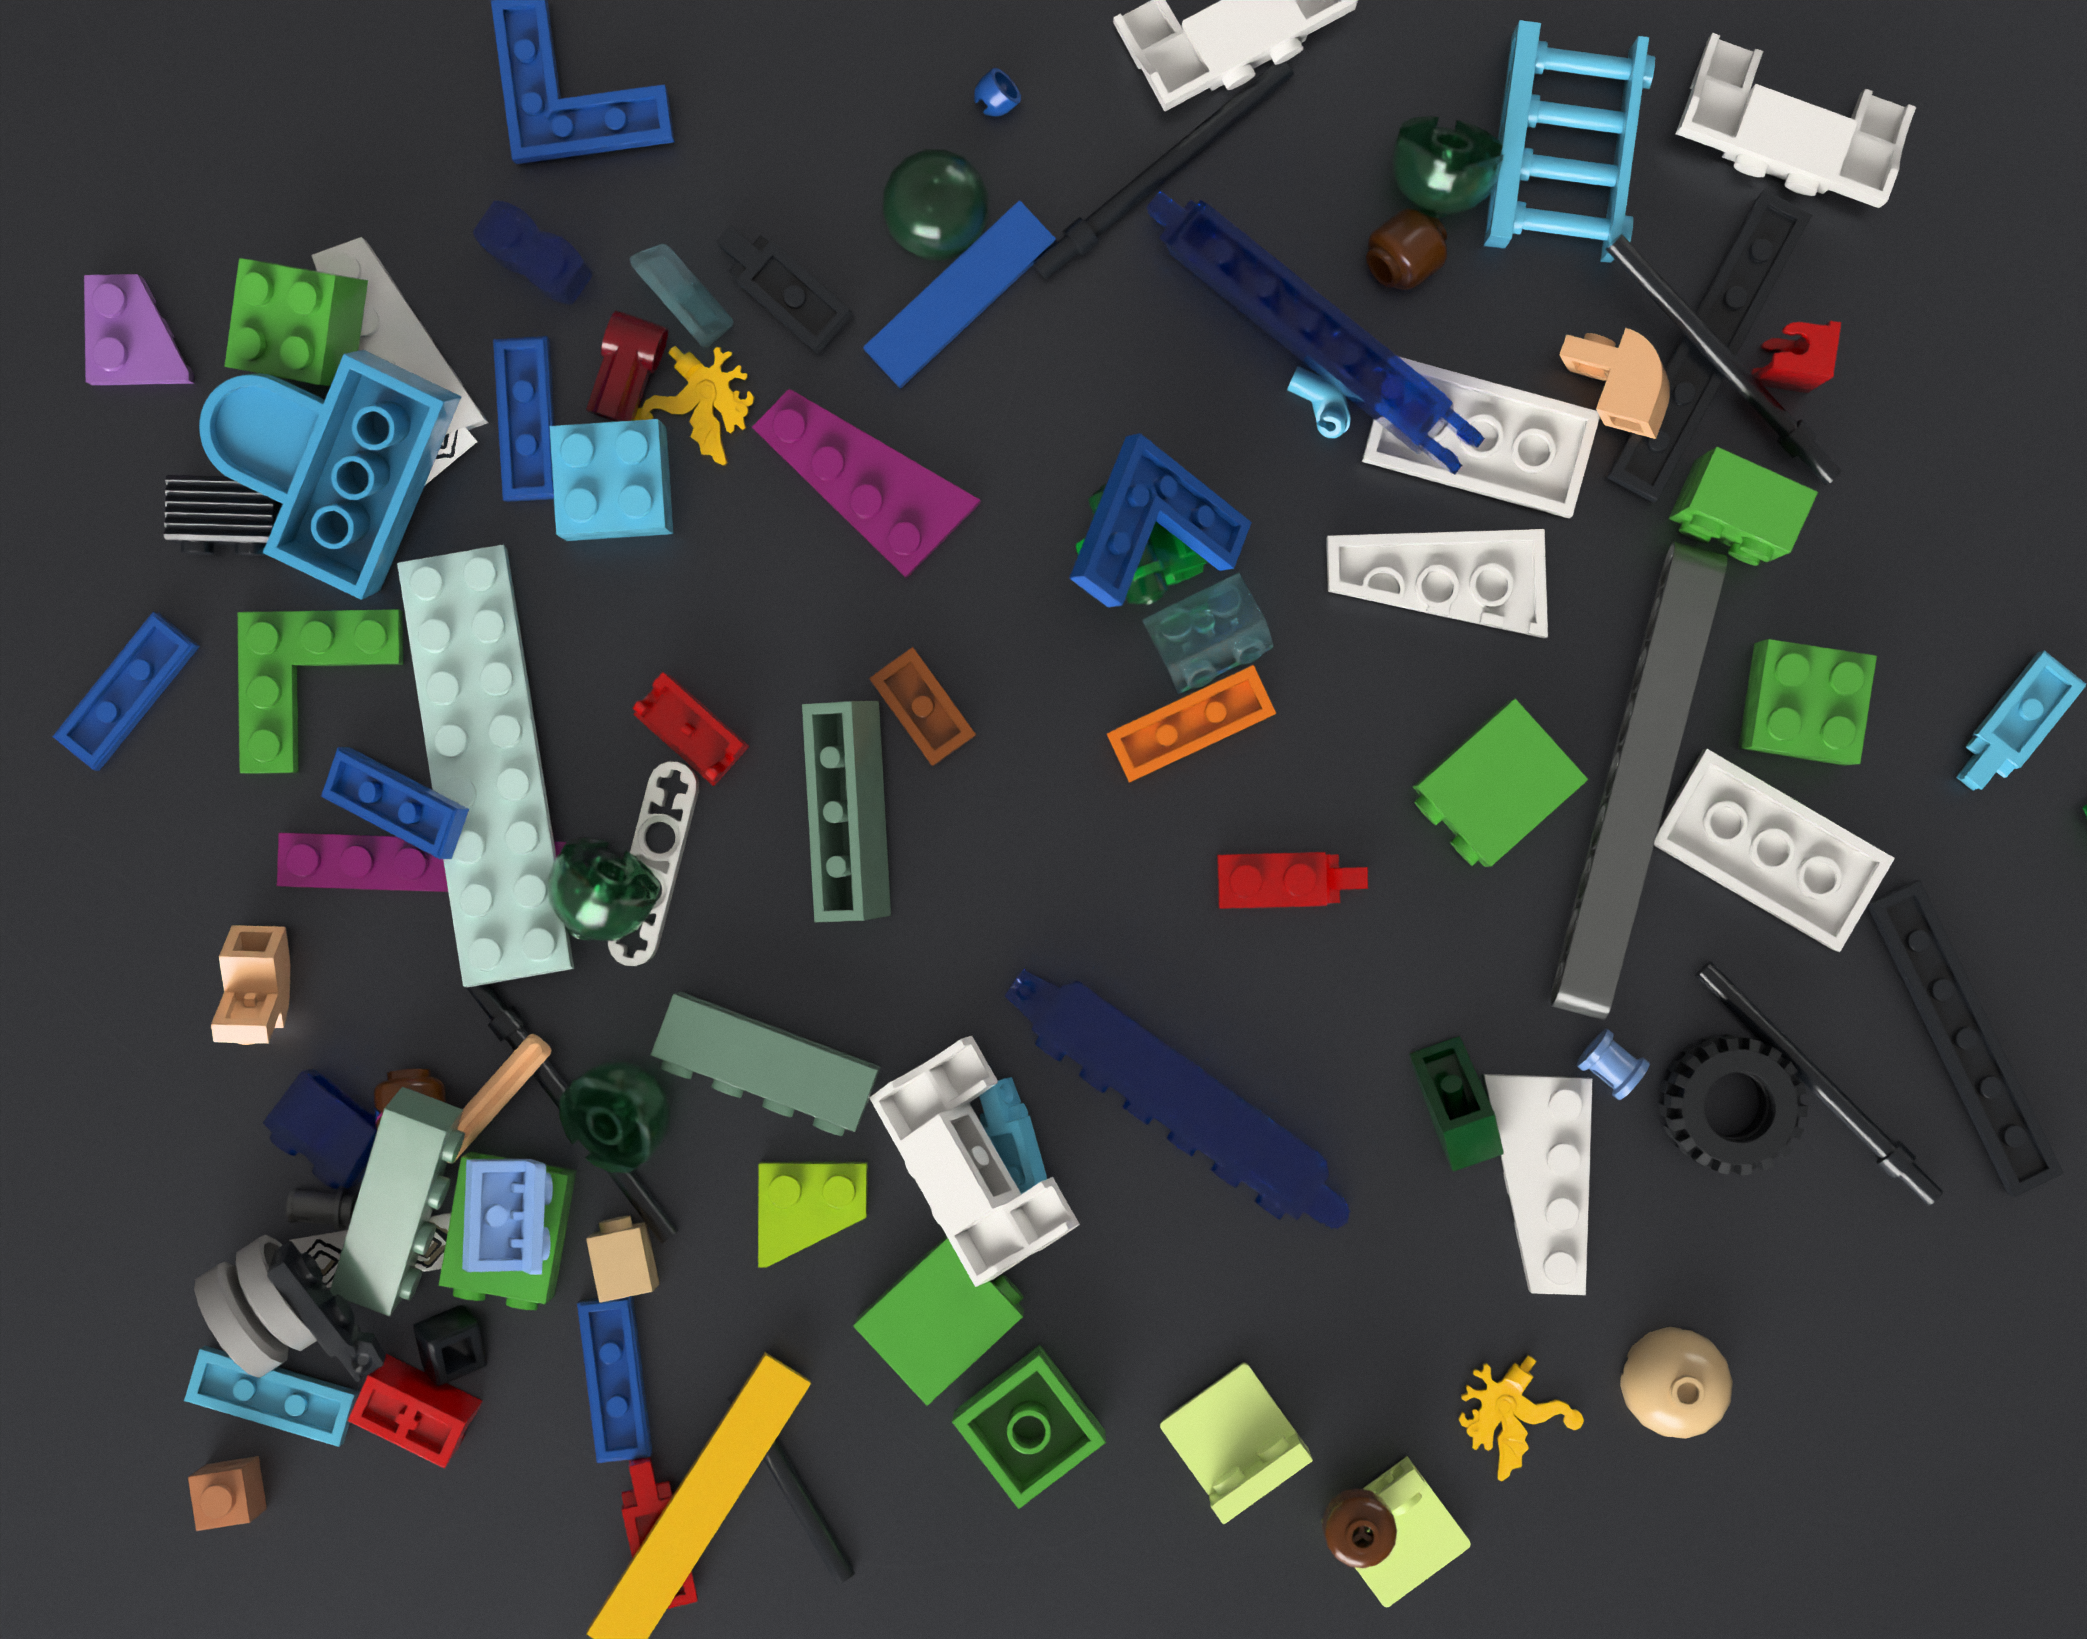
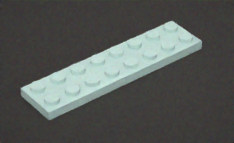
(487, 760)

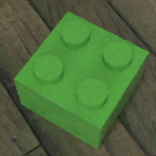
(293, 321)
(1741, 507)
(1807, 702)
(1029, 1427)

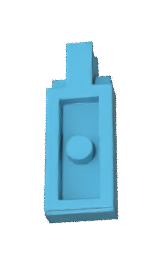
(2020, 720)
(1012, 1134)

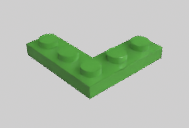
(268, 660)

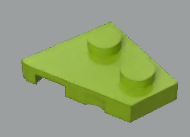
(807, 1204)

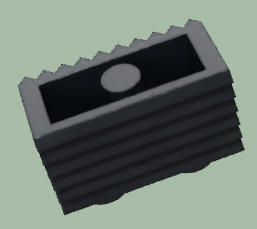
(217, 512)

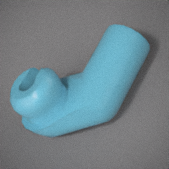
(1328, 403)

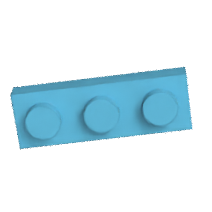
(275, 1399)

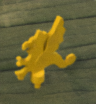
(704, 390)
(1505, 1404)

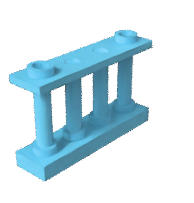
(1525, 109)

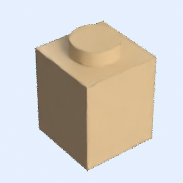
(622, 1259)

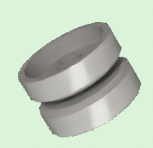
(249, 1312)

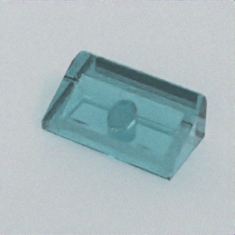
(682, 293)

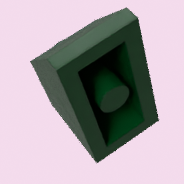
(1457, 1104)

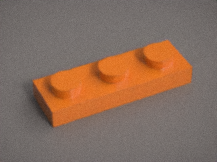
(1191, 723)

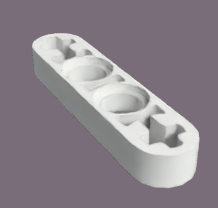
(664, 865)

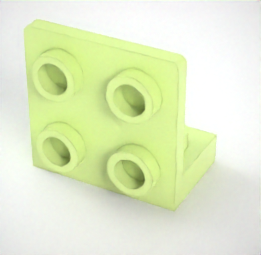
(1236, 1441)
(1425, 1534)

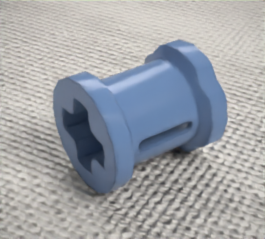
(1613, 1064)

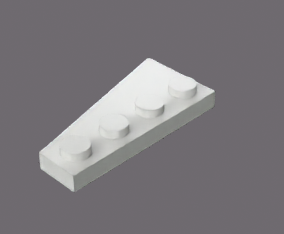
(392, 327)
(1456, 575)
(1546, 1173)

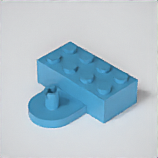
(336, 464)

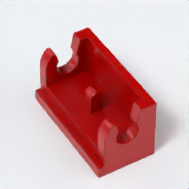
(1803, 362)
(690, 728)
(414, 1412)

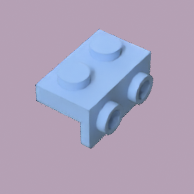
(506, 1215)

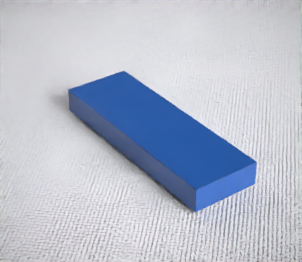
(524, 417)
(126, 691)
(395, 803)
(614, 1379)

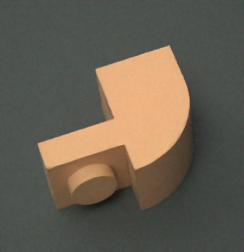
(1635, 379)
(254, 983)

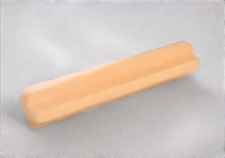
(502, 1087)

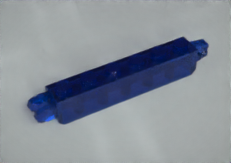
(1311, 328)
(1181, 1097)

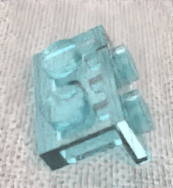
(1209, 633)

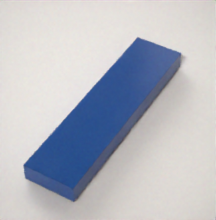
(959, 294)

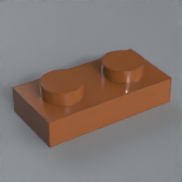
(922, 706)

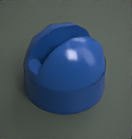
(997, 92)

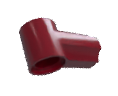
(630, 353)

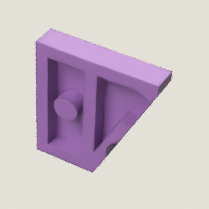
(127, 335)

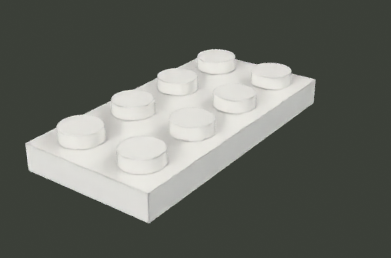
(1530, 450)
(1771, 850)

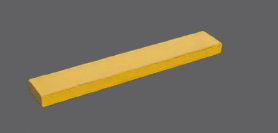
(701, 1502)

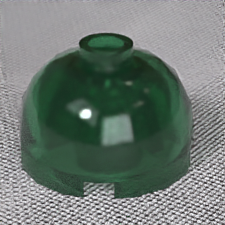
(1445, 167)
(935, 204)
(599, 892)
(616, 1115)

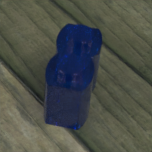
(539, 255)
(324, 1127)

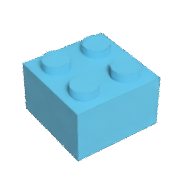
(611, 480)

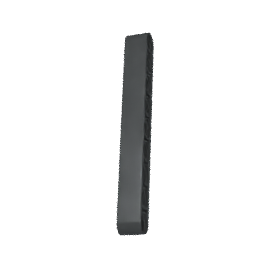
(1638, 780)

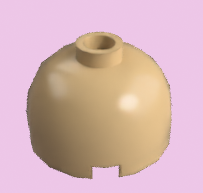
(1676, 1383)

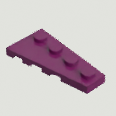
(875, 488)

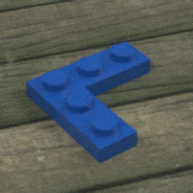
(552, 127)
(1147, 489)

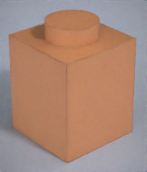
(227, 1493)

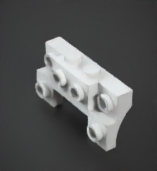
(1219, 42)
(1792, 137)
(960, 1168)

